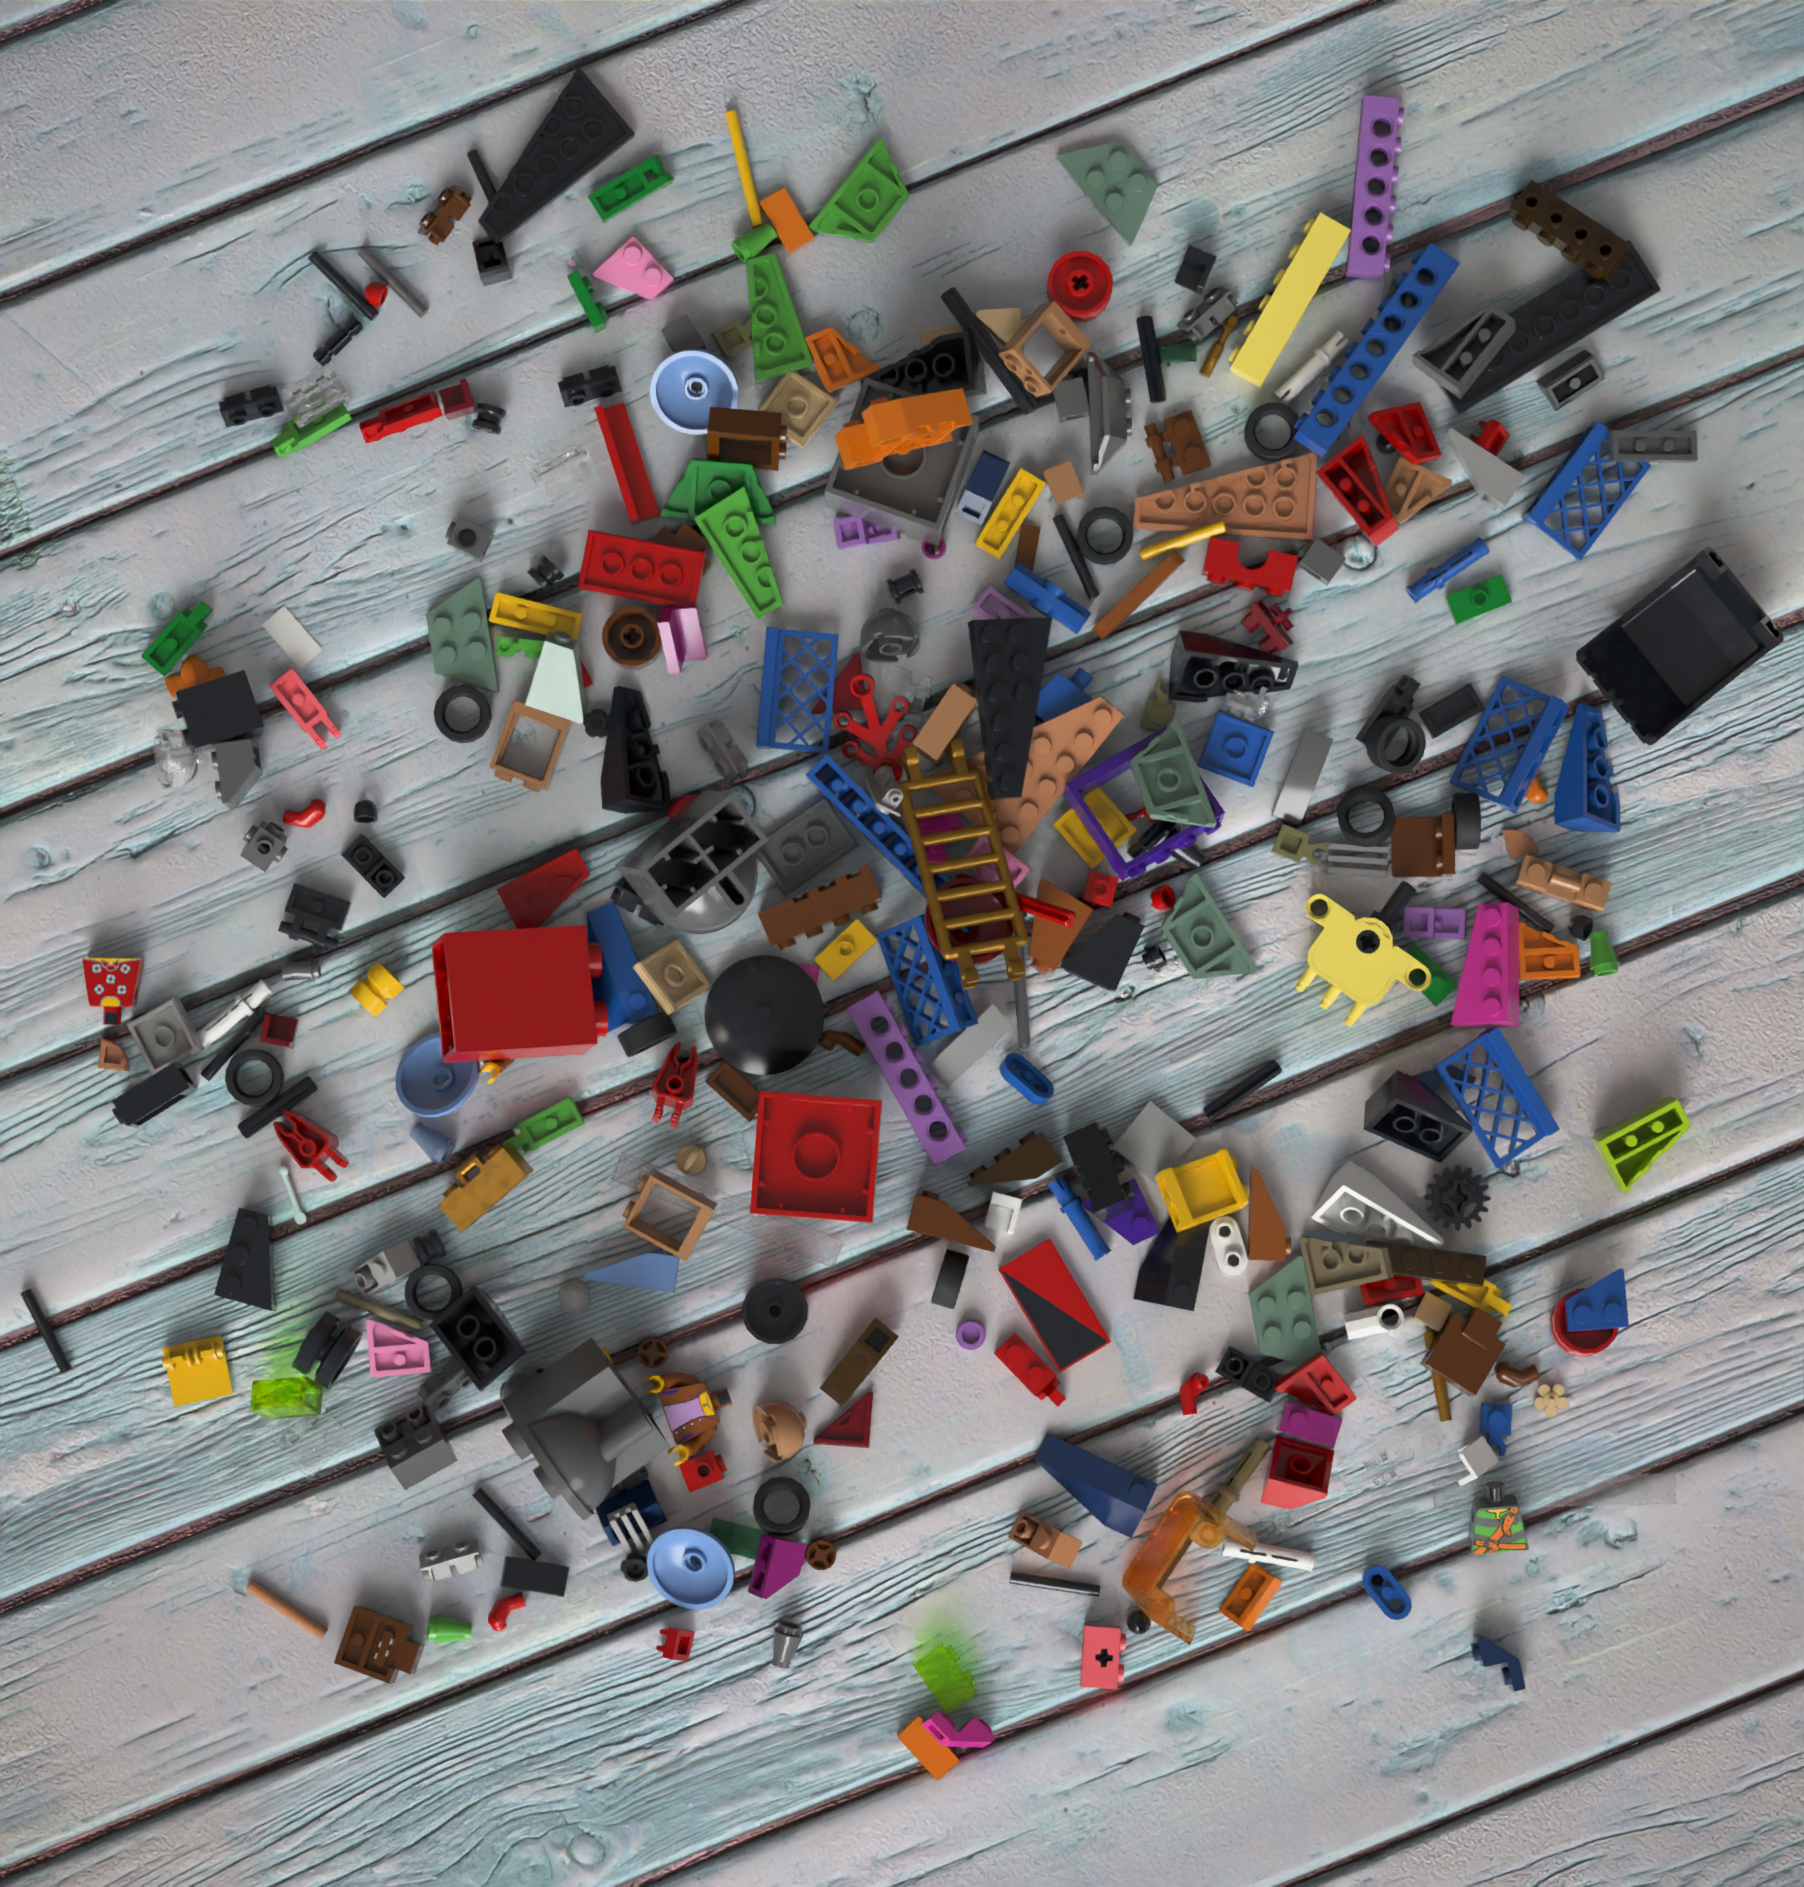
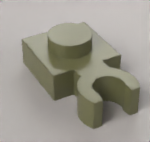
(733, 338)
(1158, 712)
(1294, 844)

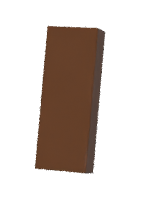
(1027, 546)

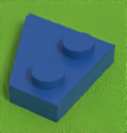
(1599, 1305)

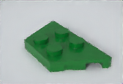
(713, 480)

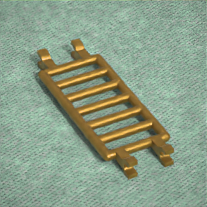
(962, 953)

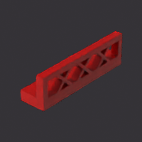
(627, 463)

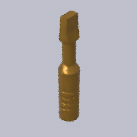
(1218, 347)

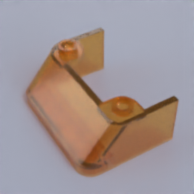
(1183, 1522)

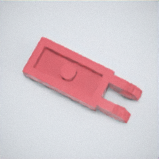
(302, 705)

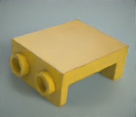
(1202, 1190)

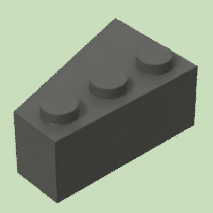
(1466, 351)

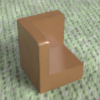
(1063, 482)

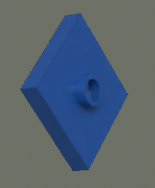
(1235, 748)

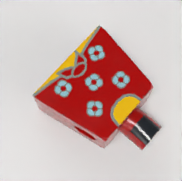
(113, 985)

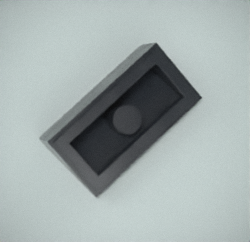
(1570, 379)

